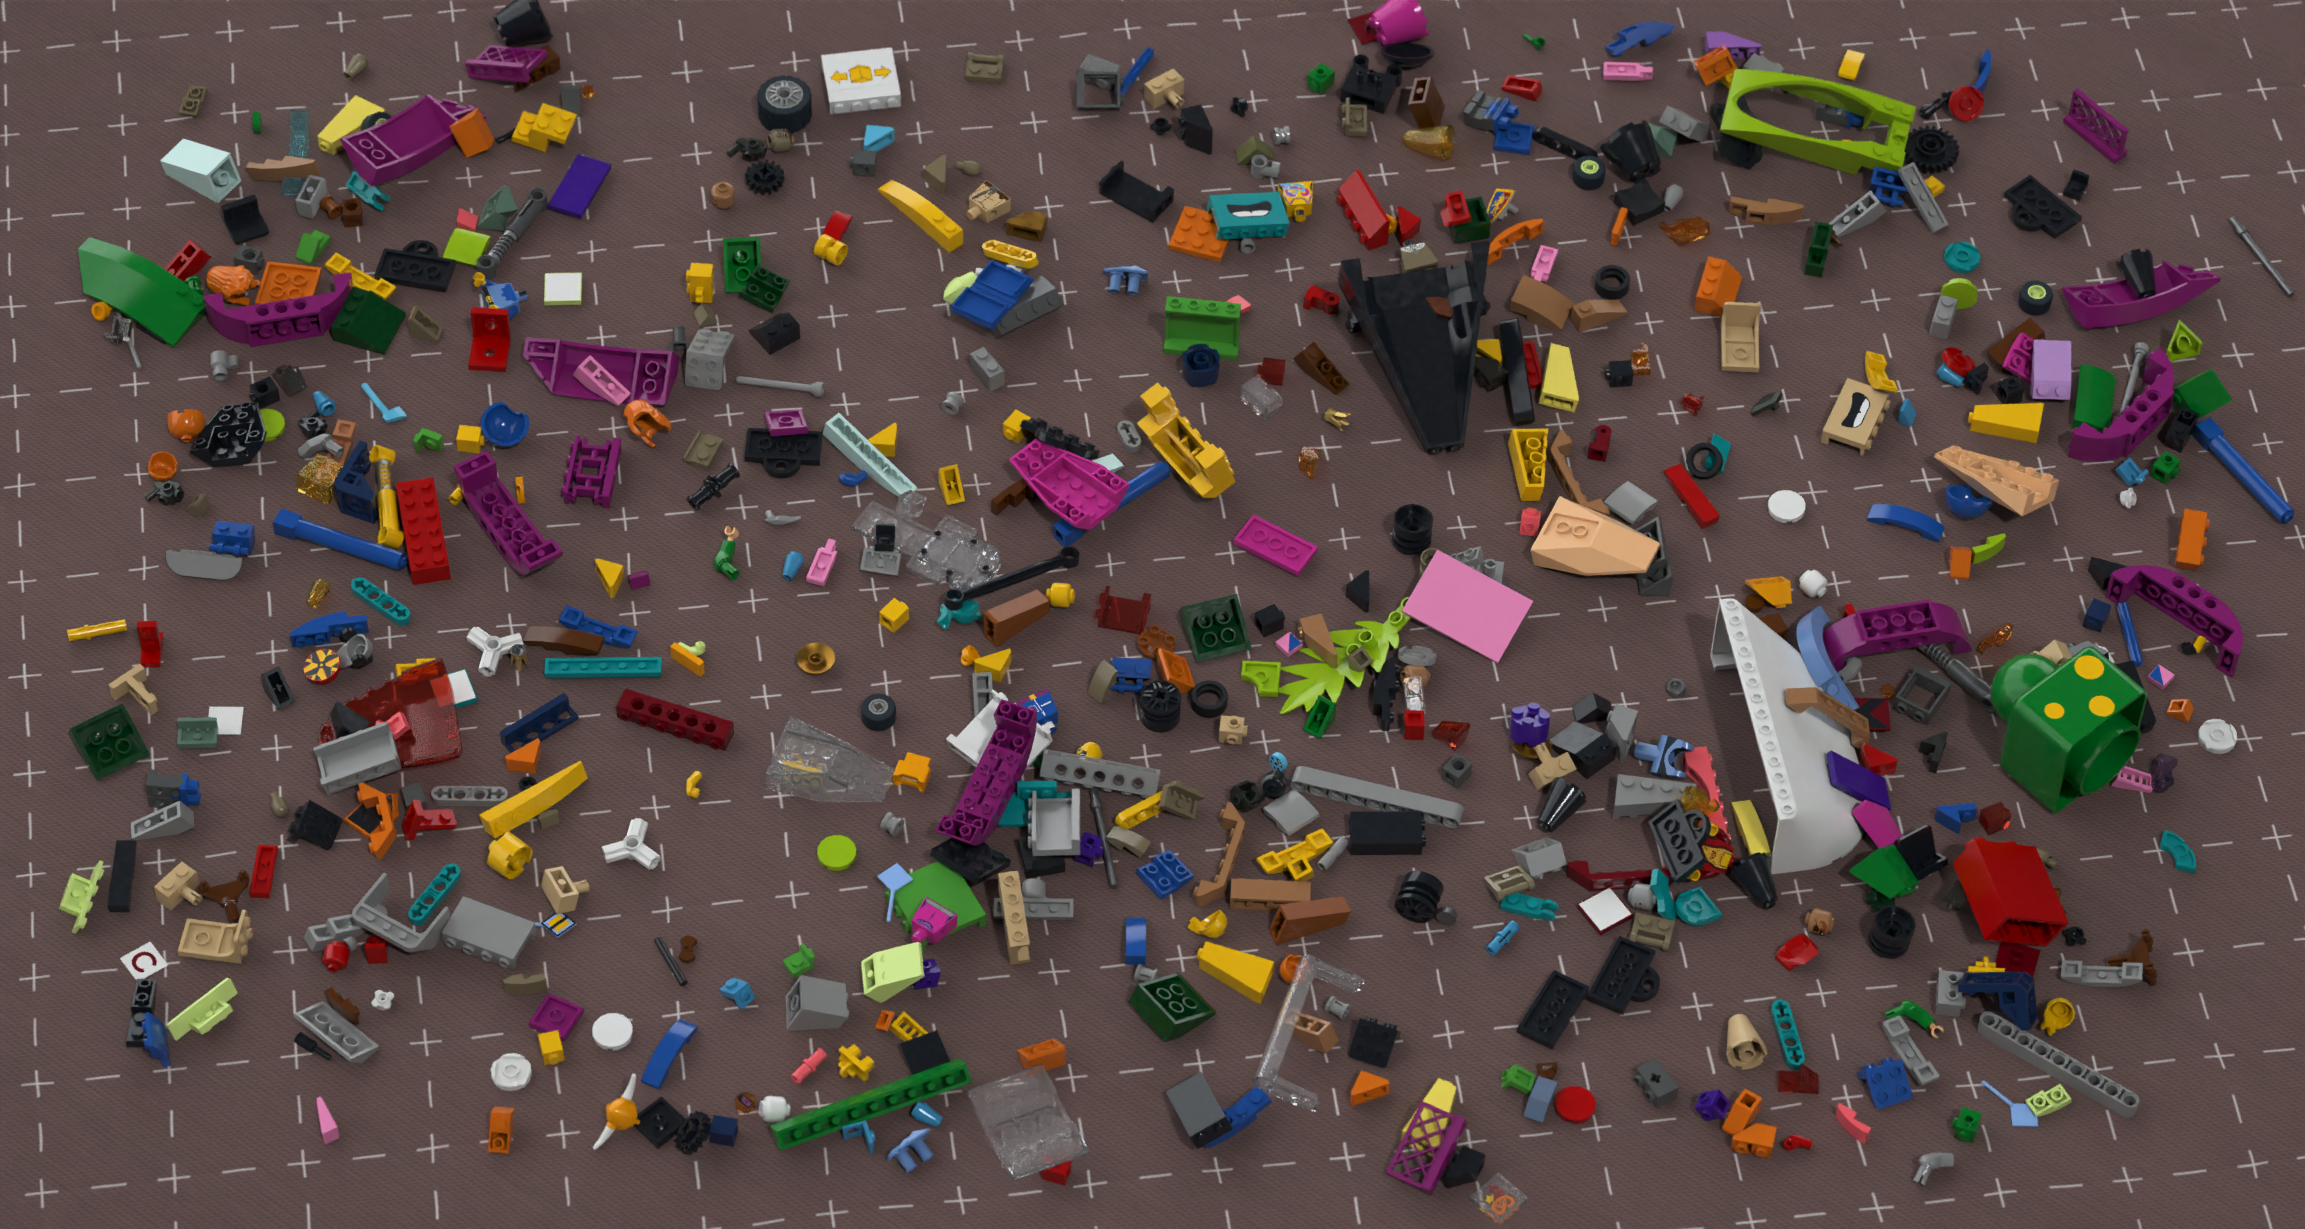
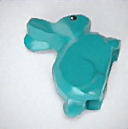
(965, 615)

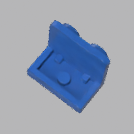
(1886, 1082)

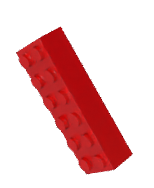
(423, 531)

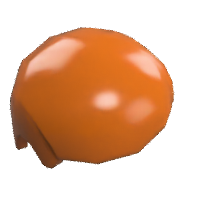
(162, 466)
(1288, 967)

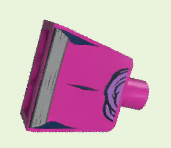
(932, 922)

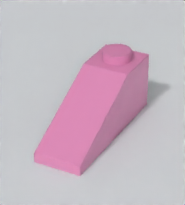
(600, 381)

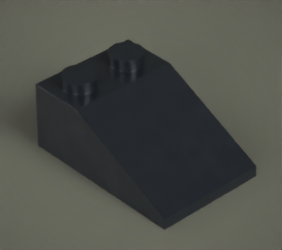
(1586, 747)

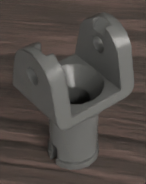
(679, 339)

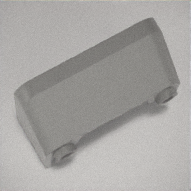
(374, 917)

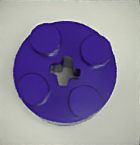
(1529, 724)

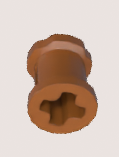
(334, 210)

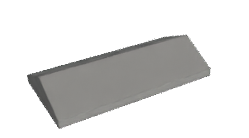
(337, 1032)

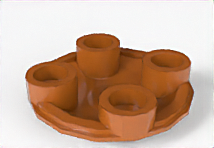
(1153, 639)

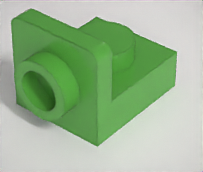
(429, 439)
(800, 961)
(1518, 1078)

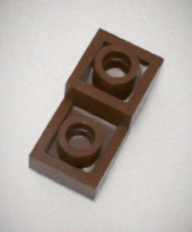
(343, 1007)

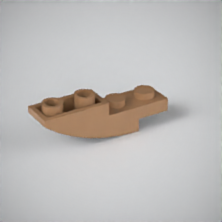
(1767, 213)

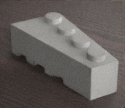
(1645, 795)

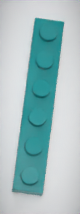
(603, 667)

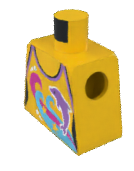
(1297, 199)

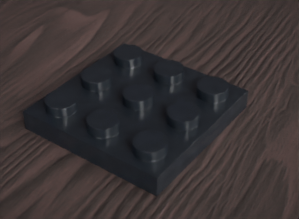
(970, 861)

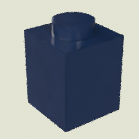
(2097, 615)
(723, 1130)

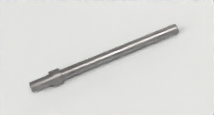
(2242, 232)
(1097, 808)

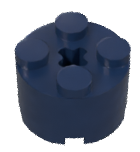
(1201, 365)

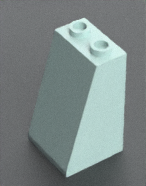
(202, 169)

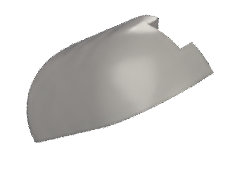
(203, 564)

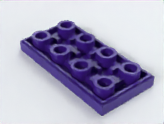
(579, 186)
(1857, 780)

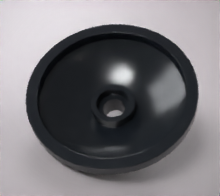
(1407, 54)

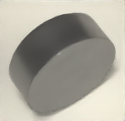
(1675, 688)
(1446, 916)

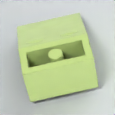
(892, 971)

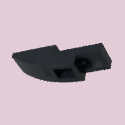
(1386, 692)
(142, 1002)

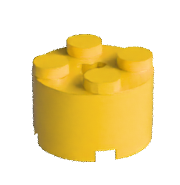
(509, 855)

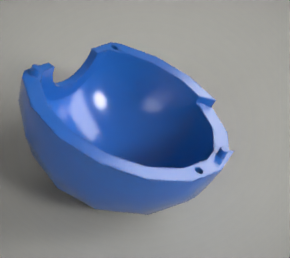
(504, 426)
(1964, 503)

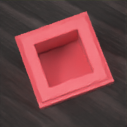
(466, 220)

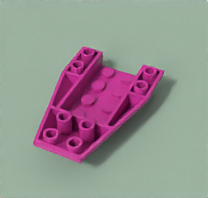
(1070, 484)

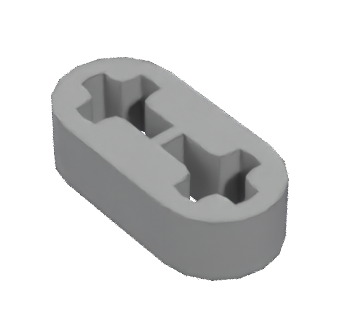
(1126, 437)

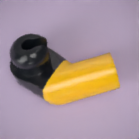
(2189, 649)

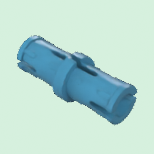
(1495, 945)

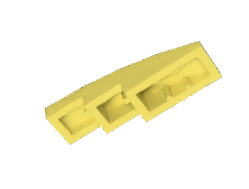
(1750, 827)

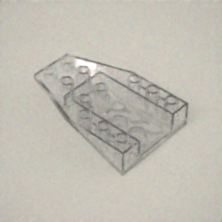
(825, 767)

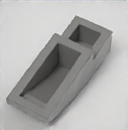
(981, 690)
(334, 930)

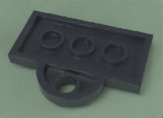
(2040, 208)
(416, 267)
(1055, 437)
(783, 450)
(1681, 839)
(1624, 977)

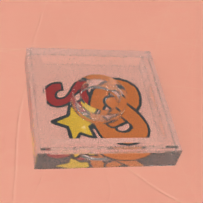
(1498, 1198)

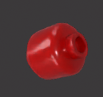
(336, 956)

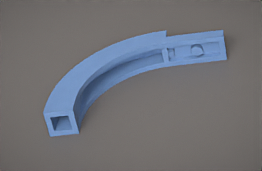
(1817, 660)

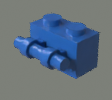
(1889, 183)
(233, 538)
(1132, 669)

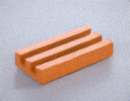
(1619, 226)

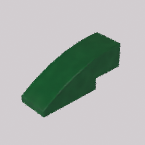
(1818, 249)

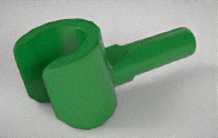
(1538, 42)

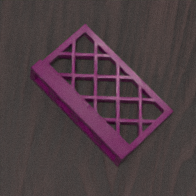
(505, 63)
(2091, 132)
(1443, 1153)

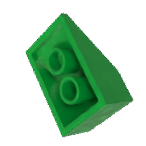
(740, 260)
(2201, 393)

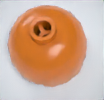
(186, 425)

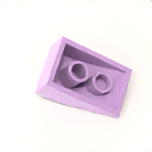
(2051, 370)

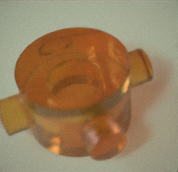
(587, 91)
(1888, 690)

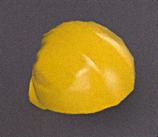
(1212, 926)
(2057, 1015)

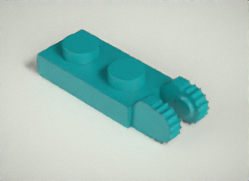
(365, 191)
(1529, 906)

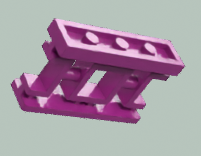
(606, 472)

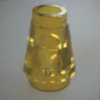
(317, 593)

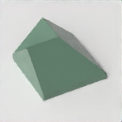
(1665, 139)
(497, 210)

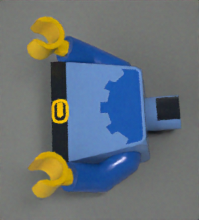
(500, 295)

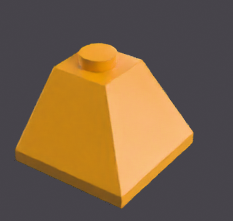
(1772, 589)

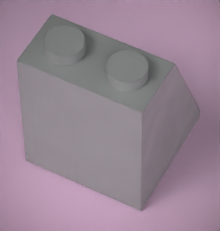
(816, 1004)

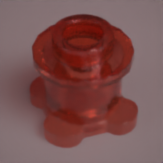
(1692, 403)

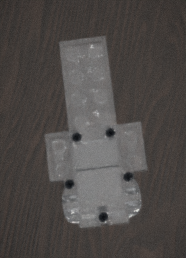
(935, 554)

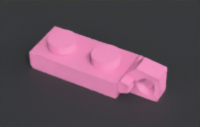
(1626, 71)
(1544, 263)
(822, 564)

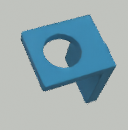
(862, 1130)

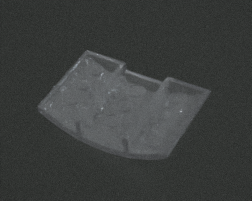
(1026, 1123)

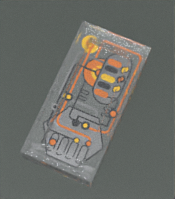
(1414, 693)

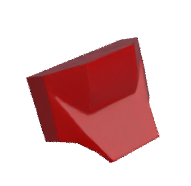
(1455, 209)
(1796, 952)

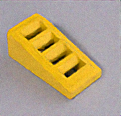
(906, 1019)

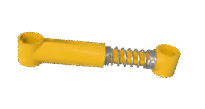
(386, 497)

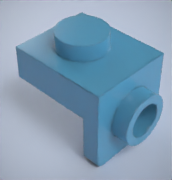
(2130, 472)
(738, 991)

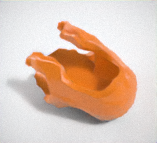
(231, 281)
(647, 418)

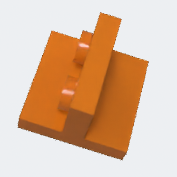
(1715, 65)

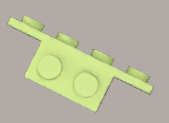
(78, 896)
(205, 1011)

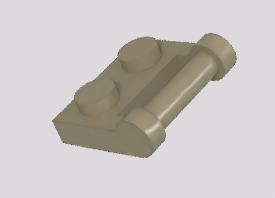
(984, 72)
(1509, 882)
(1652, 927)

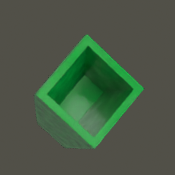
(1886, 873)

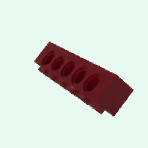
(675, 719)

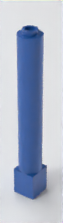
(2211, 438)
(293, 526)
(1068, 534)

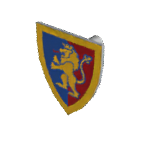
(1501, 204)

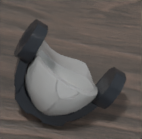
(357, 649)

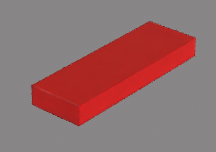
(1533, 366)
(263, 871)

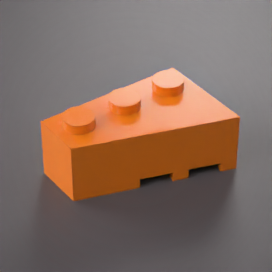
(2191, 540)

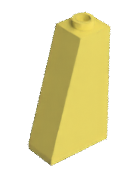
(346, 123)
(1559, 381)
(1441, 1096)

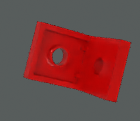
(490, 339)

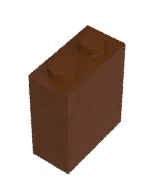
(1426, 103)

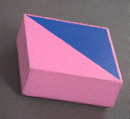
(1288, 644)
(2160, 677)

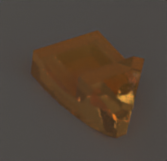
(1640, 361)
(1308, 460)

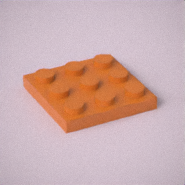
(1197, 235)
(287, 281)

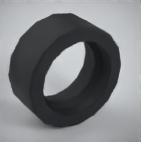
(1612, 271)
(1700, 447)
(1209, 711)

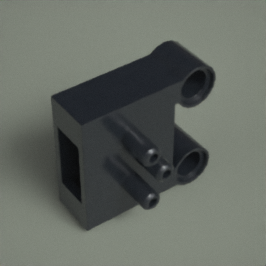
(1369, 86)

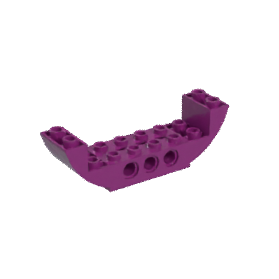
(280, 319)
(2135, 422)
(1894, 629)
(994, 776)

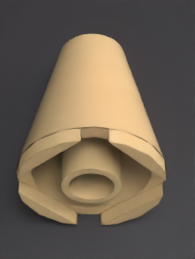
(1744, 1044)

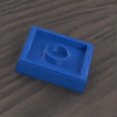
(1515, 139)

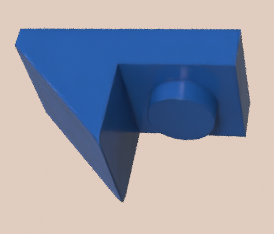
(1953, 815)

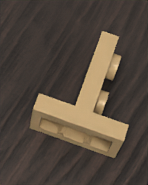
(131, 683)

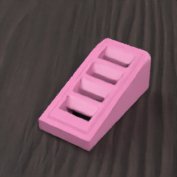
(2121, 780)
(328, 1126)

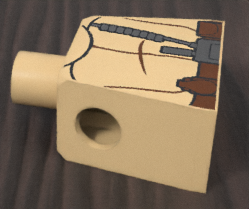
(988, 203)

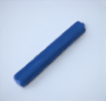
(1136, 69)
(2129, 633)

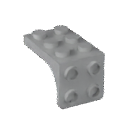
(707, 358)

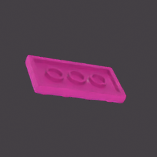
(1275, 545)

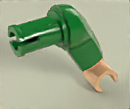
(726, 554)
(1914, 1011)

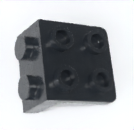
(1740, 150)
(244, 219)
(315, 825)
(1920, 852)
(1373, 1042)

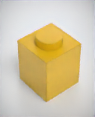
(1012, 428)
(470, 439)
(894, 615)
(1300, 869)
(551, 1047)

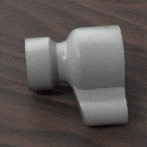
(220, 362)

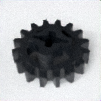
(764, 177)
(693, 1132)

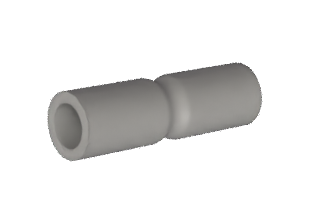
(1330, 856)

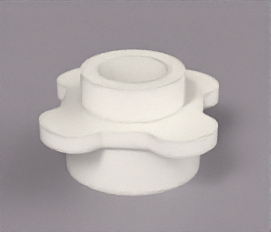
(2128, 498)
(382, 1004)

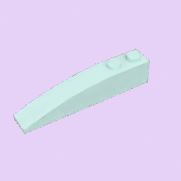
(866, 456)

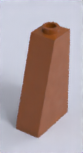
(1014, 616)
(1307, 918)

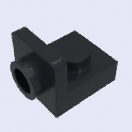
(2077, 185)
(1976, 378)
(885, 537)

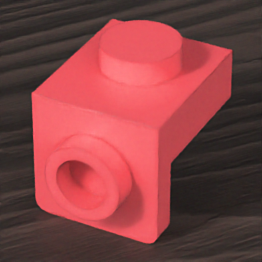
(1530, 522)
(398, 724)

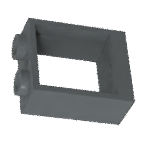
(1119, 98)
(1923, 679)

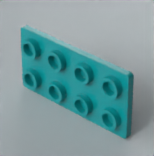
(1017, 810)

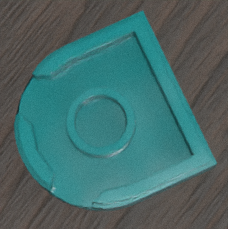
(1696, 907)

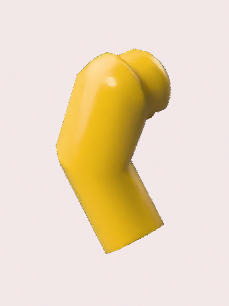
(691, 783)

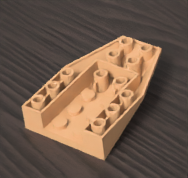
(2000, 480)
(1590, 543)

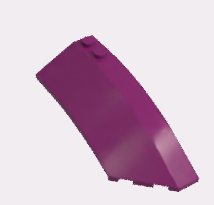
(405, 139)
(2117, 304)
(643, 372)

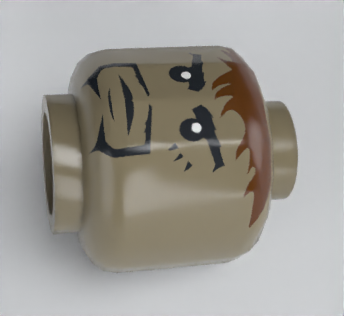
(780, 140)

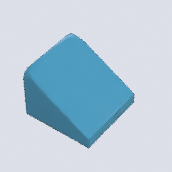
(1907, 413)

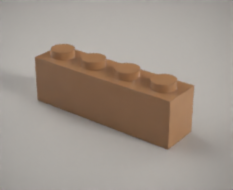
(1266, 894)

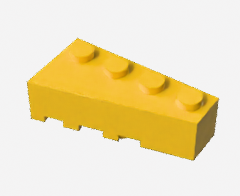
(1528, 460)

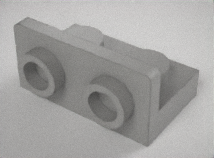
(881, 562)

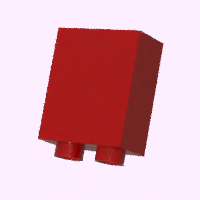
(2010, 892)

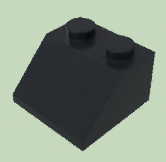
(1195, 129)
(776, 332)

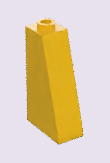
(2008, 420)
(1237, 969)

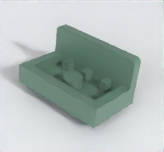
(197, 733)

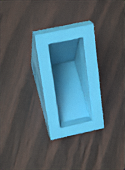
(878, 137)

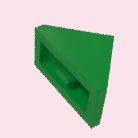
(1321, 717)

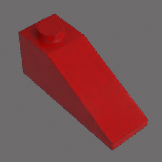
(188, 261)

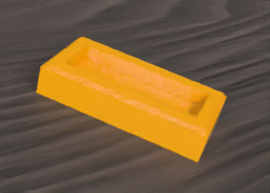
(687, 659)

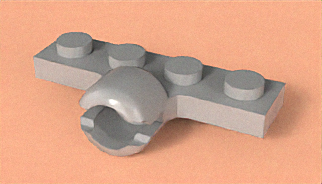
(1037, 905)

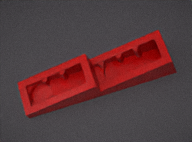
(1691, 494)

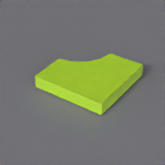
(1263, 676)

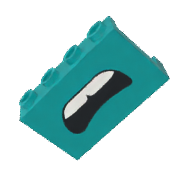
(1248, 215)

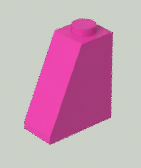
(1877, 823)

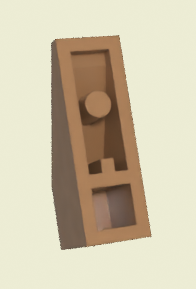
(1595, 313)
(1317, 638)
(1315, 1033)

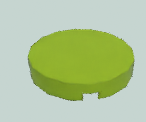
(1961, 290)
(273, 423)
(836, 852)

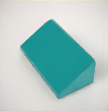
(1723, 446)

